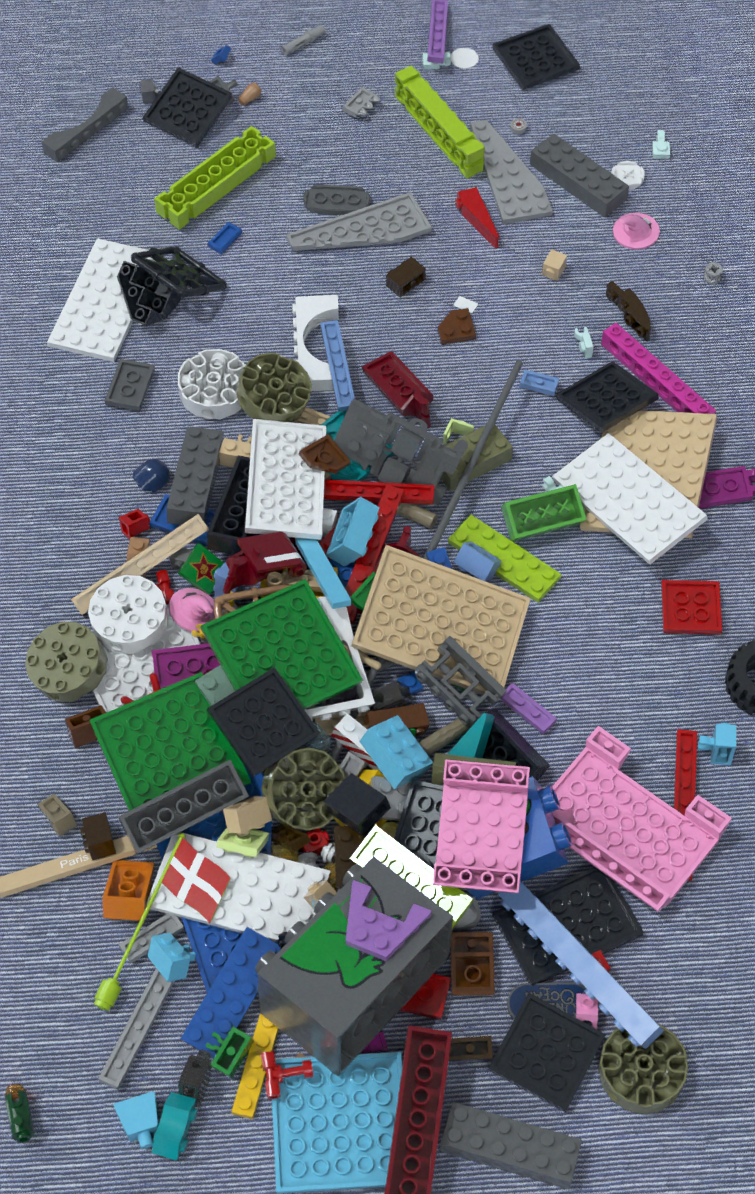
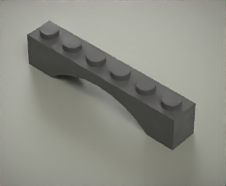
(62, 143)

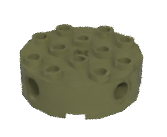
(273, 388)
(66, 661)
(285, 783)
(640, 1088)

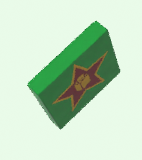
(200, 568)

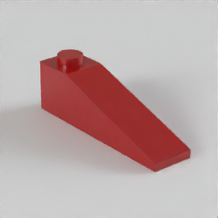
(476, 214)

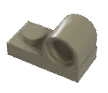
(57, 814)

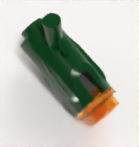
(19, 1113)

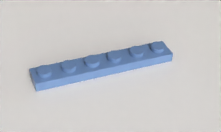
(337, 364)

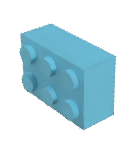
(353, 531)
(396, 752)

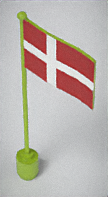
(189, 879)

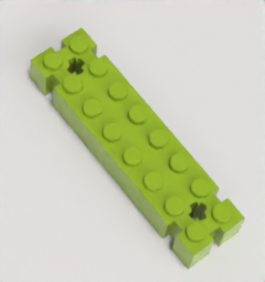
(439, 122)
(215, 177)

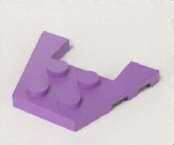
(375, 931)

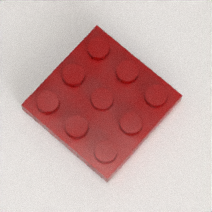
(691, 607)

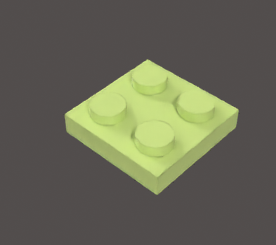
(248, 844)

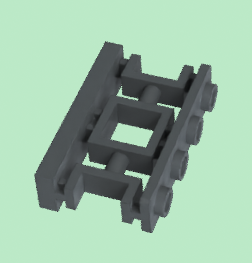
(471, 671)

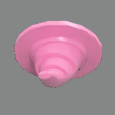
(636, 231)
(191, 608)

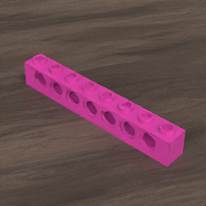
(653, 372)

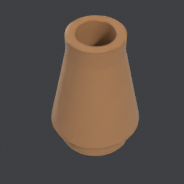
(250, 93)

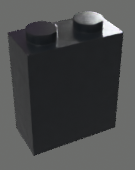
(357, 804)

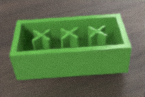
(543, 513)

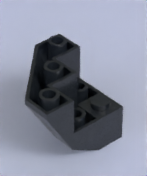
(145, 298)

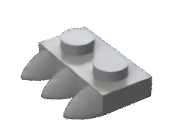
(359, 102)

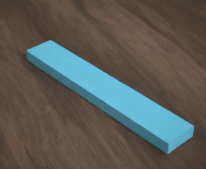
(323, 572)

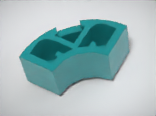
(174, 1126)

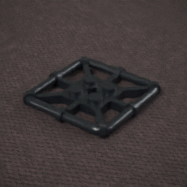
(176, 273)

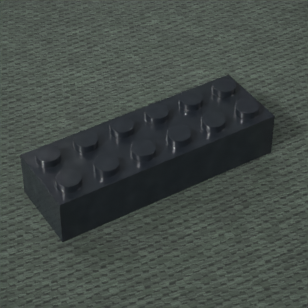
(230, 515)

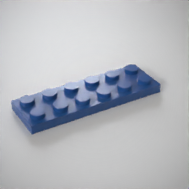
(230, 993)

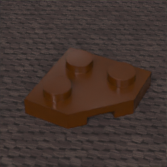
(456, 327)
(324, 456)

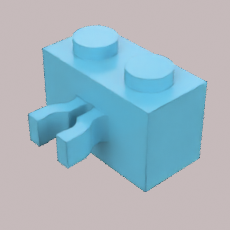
(721, 744)
(170, 957)

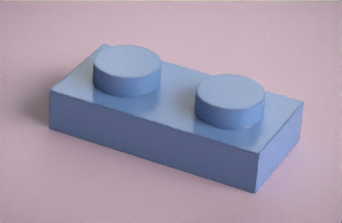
(539, 382)

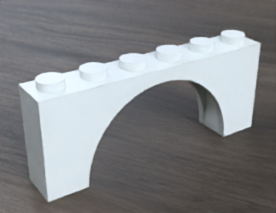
(309, 314)

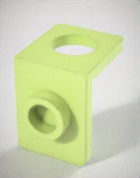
(458, 427)

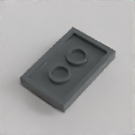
(129, 384)

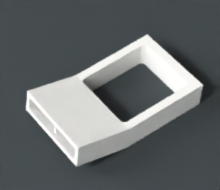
(340, 621)

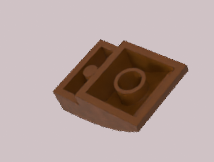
(472, 964)

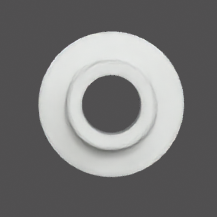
(328, 853)

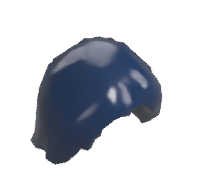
(152, 475)

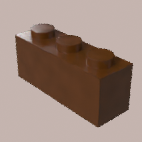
(412, 715)

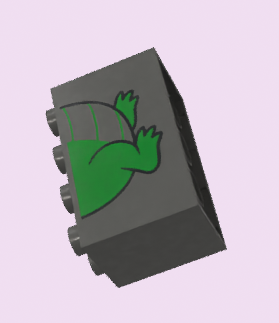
(341, 997)

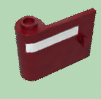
(272, 553)

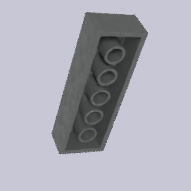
(579, 175)
(195, 475)
(183, 807)
(510, 1145)

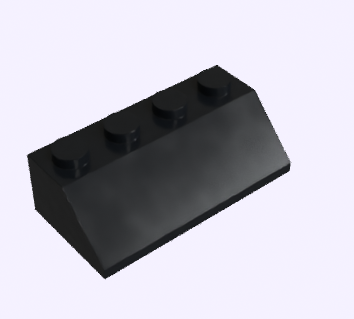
(508, 745)

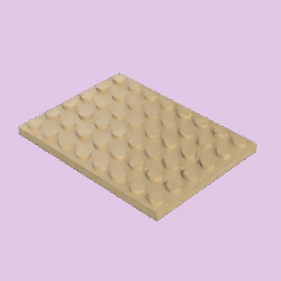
(671, 445)
(423, 603)

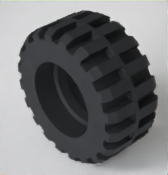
(736, 679)

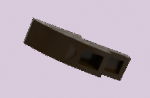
(634, 311)

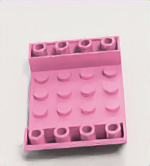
(482, 826)

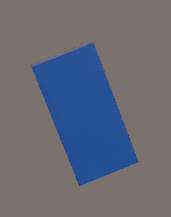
(224, 238)

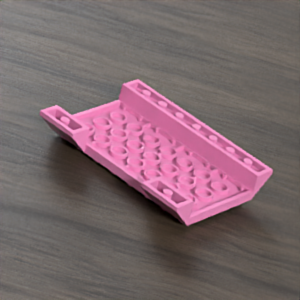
(628, 828)

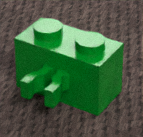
(231, 1052)

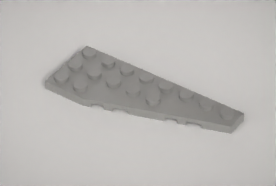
(513, 186)
(380, 223)

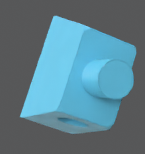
(139, 1118)

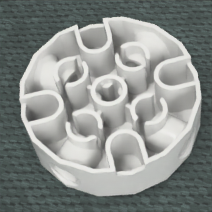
(210, 383)
(128, 614)

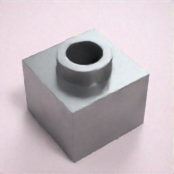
(148, 91)
(179, 557)

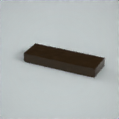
(289, 837)

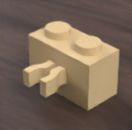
(232, 448)
(247, 815)

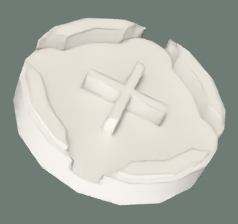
(629, 173)

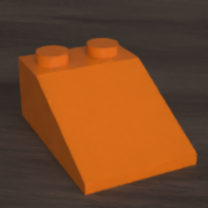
(127, 889)

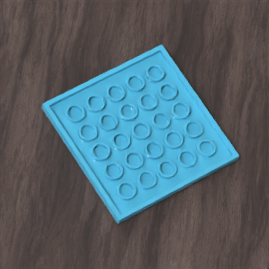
(335, 1127)

